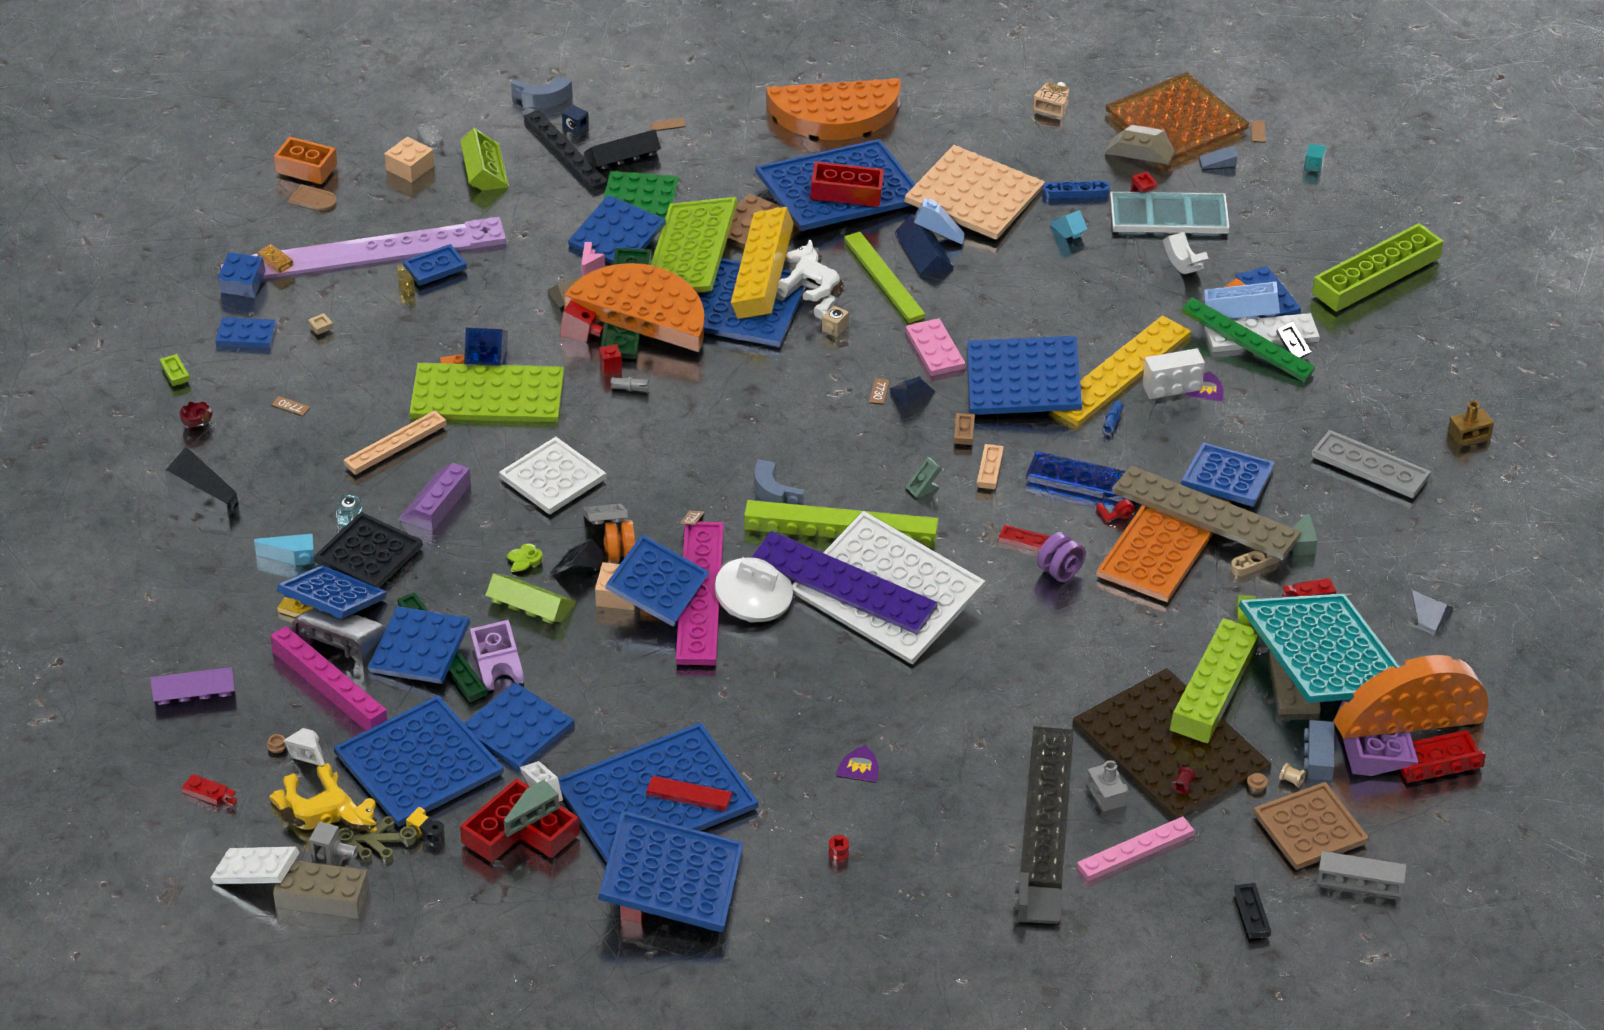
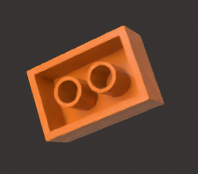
(305, 160)

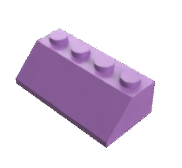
(437, 497)
(193, 684)

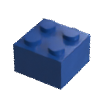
(241, 274)

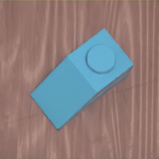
(1070, 225)

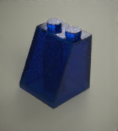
(485, 346)

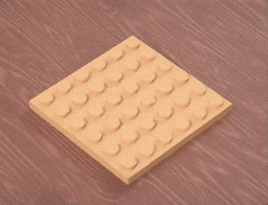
(976, 191)

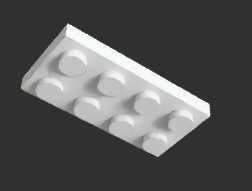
(254, 865)

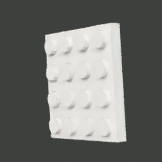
(552, 475)

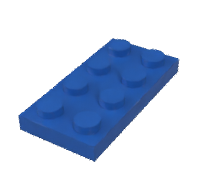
(1287, 304)

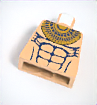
(1052, 99)

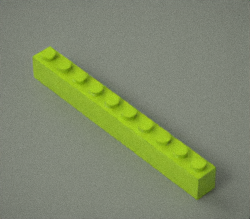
(830, 521)

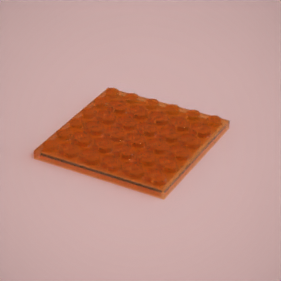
(1182, 109)

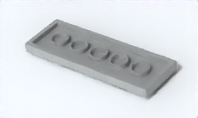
(1371, 464)

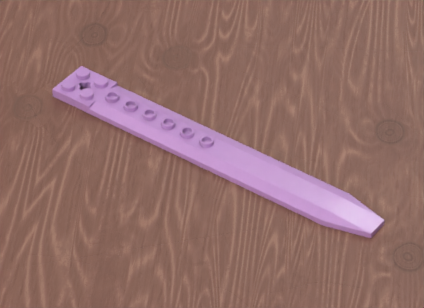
(391, 247)

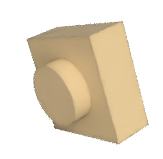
(320, 324)

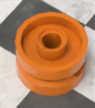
(618, 542)

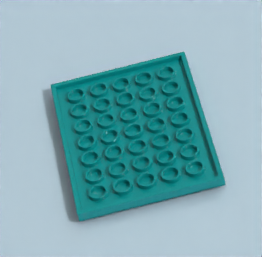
(1319, 643)

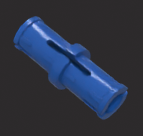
(1112, 417)

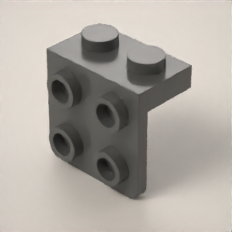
(1037, 903)

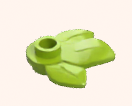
(525, 557)

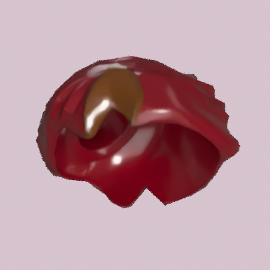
(195, 414)

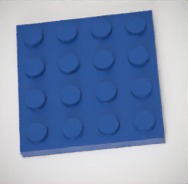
(617, 226)
(1228, 474)
(657, 580)
(331, 591)
(419, 644)
(518, 725)

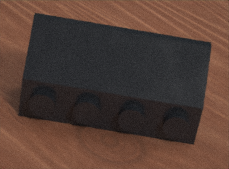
(623, 149)

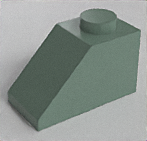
(1308, 541)

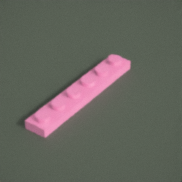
(1135, 848)

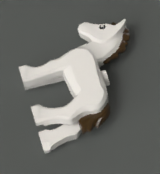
(813, 275)

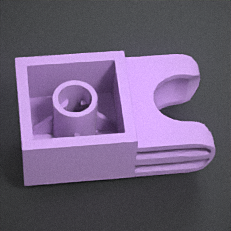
(496, 653)

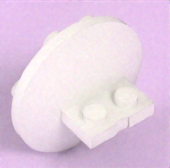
(753, 590)

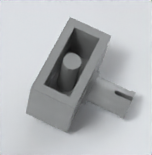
(1106, 786)
(327, 847)

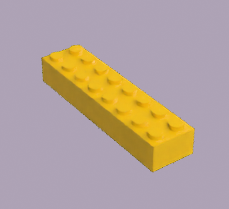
(762, 263)

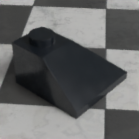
(580, 559)

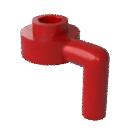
(1123, 510)

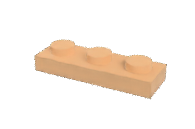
(990, 466)

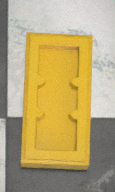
(292, 607)

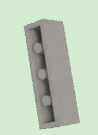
(1361, 874)

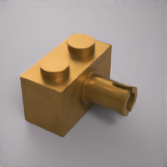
(1471, 425)

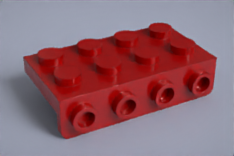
(1444, 756)

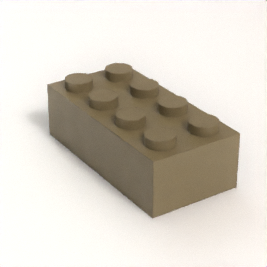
(322, 889)

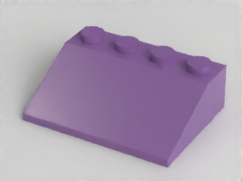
(1380, 752)

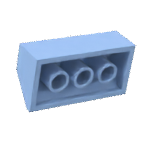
(1244, 300)

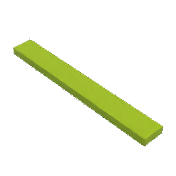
(884, 277)

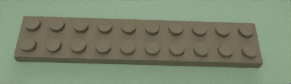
(1207, 512)

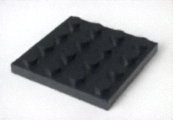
(368, 550)

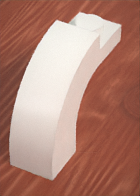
(1181, 254)

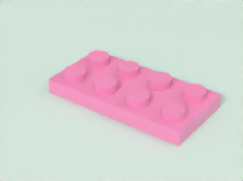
(935, 347)

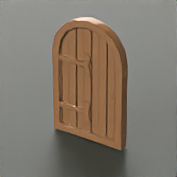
(313, 198)

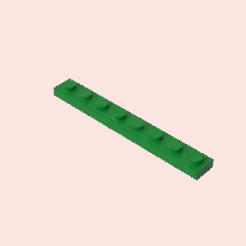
(1248, 339)

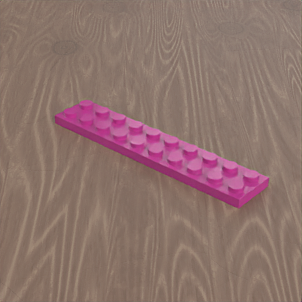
(699, 621)

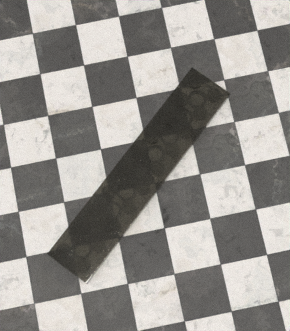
(1047, 806)

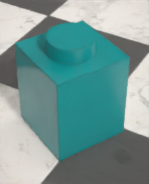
(1315, 157)

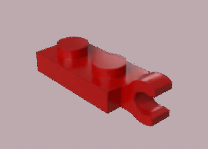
(1310, 588)
(208, 790)

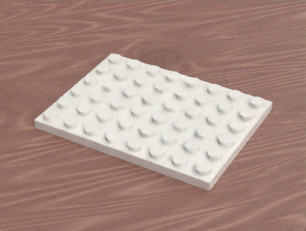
(905, 562)

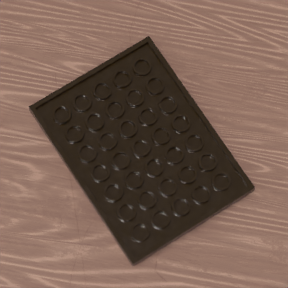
(1137, 736)

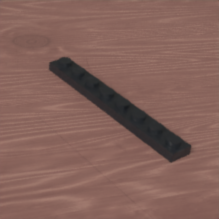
(565, 150)

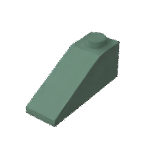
(533, 805)

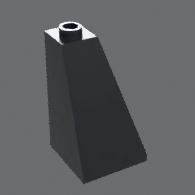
(199, 486)

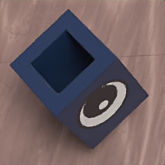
(575, 119)

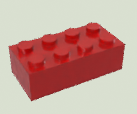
(846, 184)

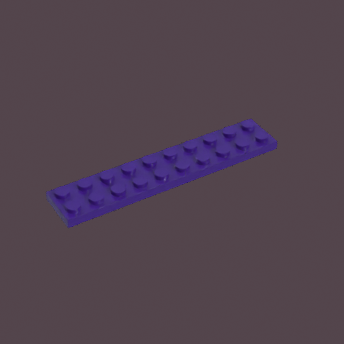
(846, 583)

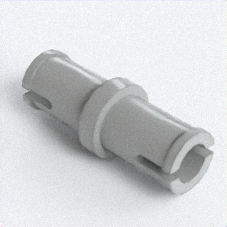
(630, 383)

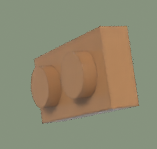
(964, 428)

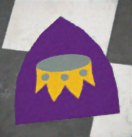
(1211, 389)
(859, 765)

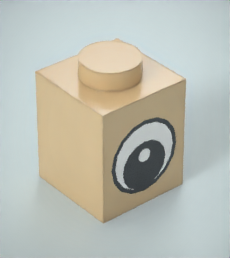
(835, 321)

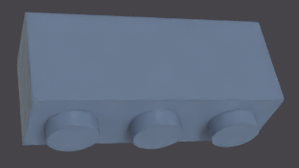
(1319, 750)

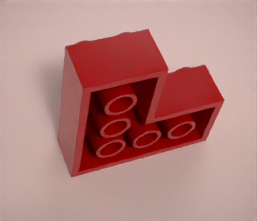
(486, 831)

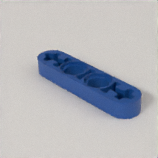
(1056, 189)

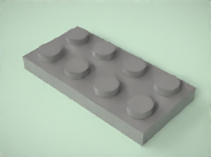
(598, 514)

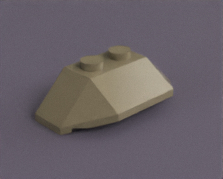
(1142, 144)

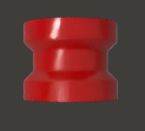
(838, 848)

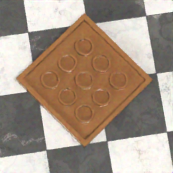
(743, 217)
(1309, 824)

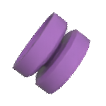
(1061, 556)

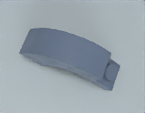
(542, 96)
(771, 491)

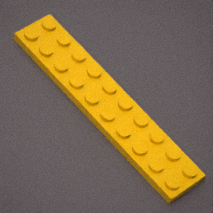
(1125, 367)

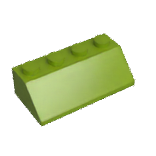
(483, 161)
(529, 598)

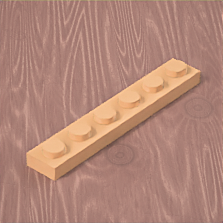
(394, 442)

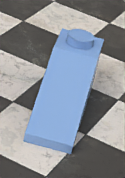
(937, 220)

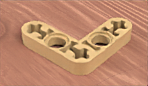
(1244, 565)

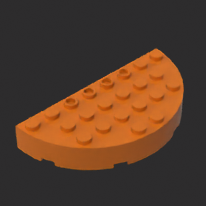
(835, 109)
(643, 301)
(1415, 697)

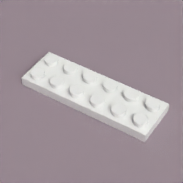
(1267, 328)

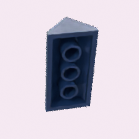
(922, 248)

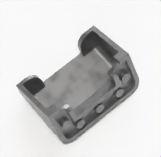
(353, 633)

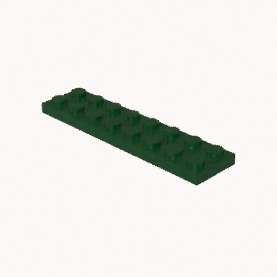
(625, 339)

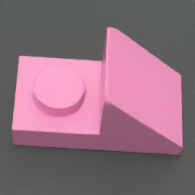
(590, 260)

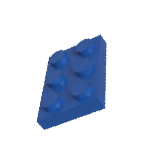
(434, 264)
(245, 333)

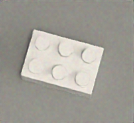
(1173, 373)

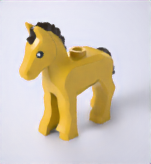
(325, 807)

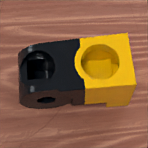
(426, 828)

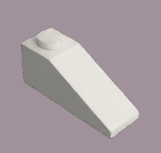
(305, 747)
(537, 772)

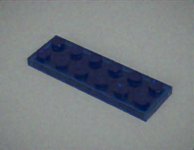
(1074, 476)

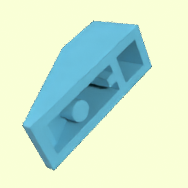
(287, 549)

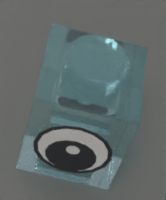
(348, 508)

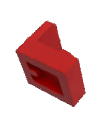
(1143, 182)

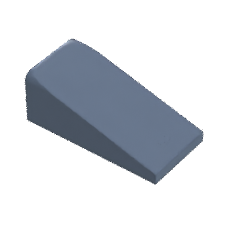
(1222, 158)

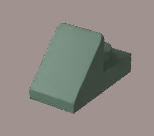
(922, 480)

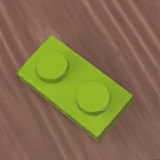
(174, 370)

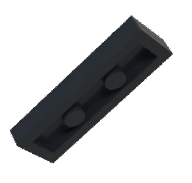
(1252, 910)

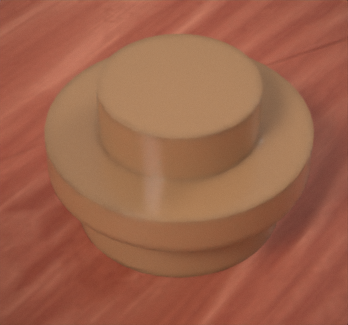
(276, 743)
(1257, 782)

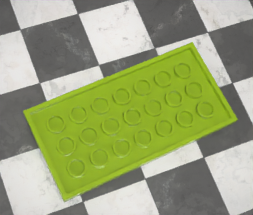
(695, 240)
(488, 392)

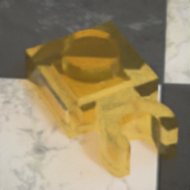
(405, 280)

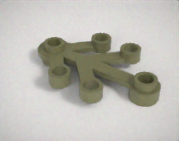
(351, 837)

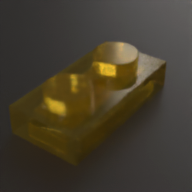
(275, 258)

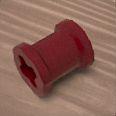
(1182, 783)

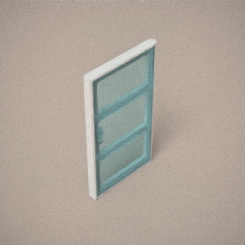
(1169, 212)

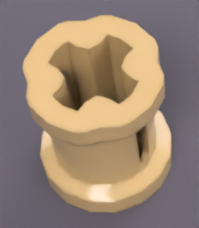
(1292, 775)

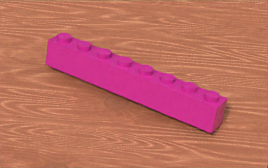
(327, 679)

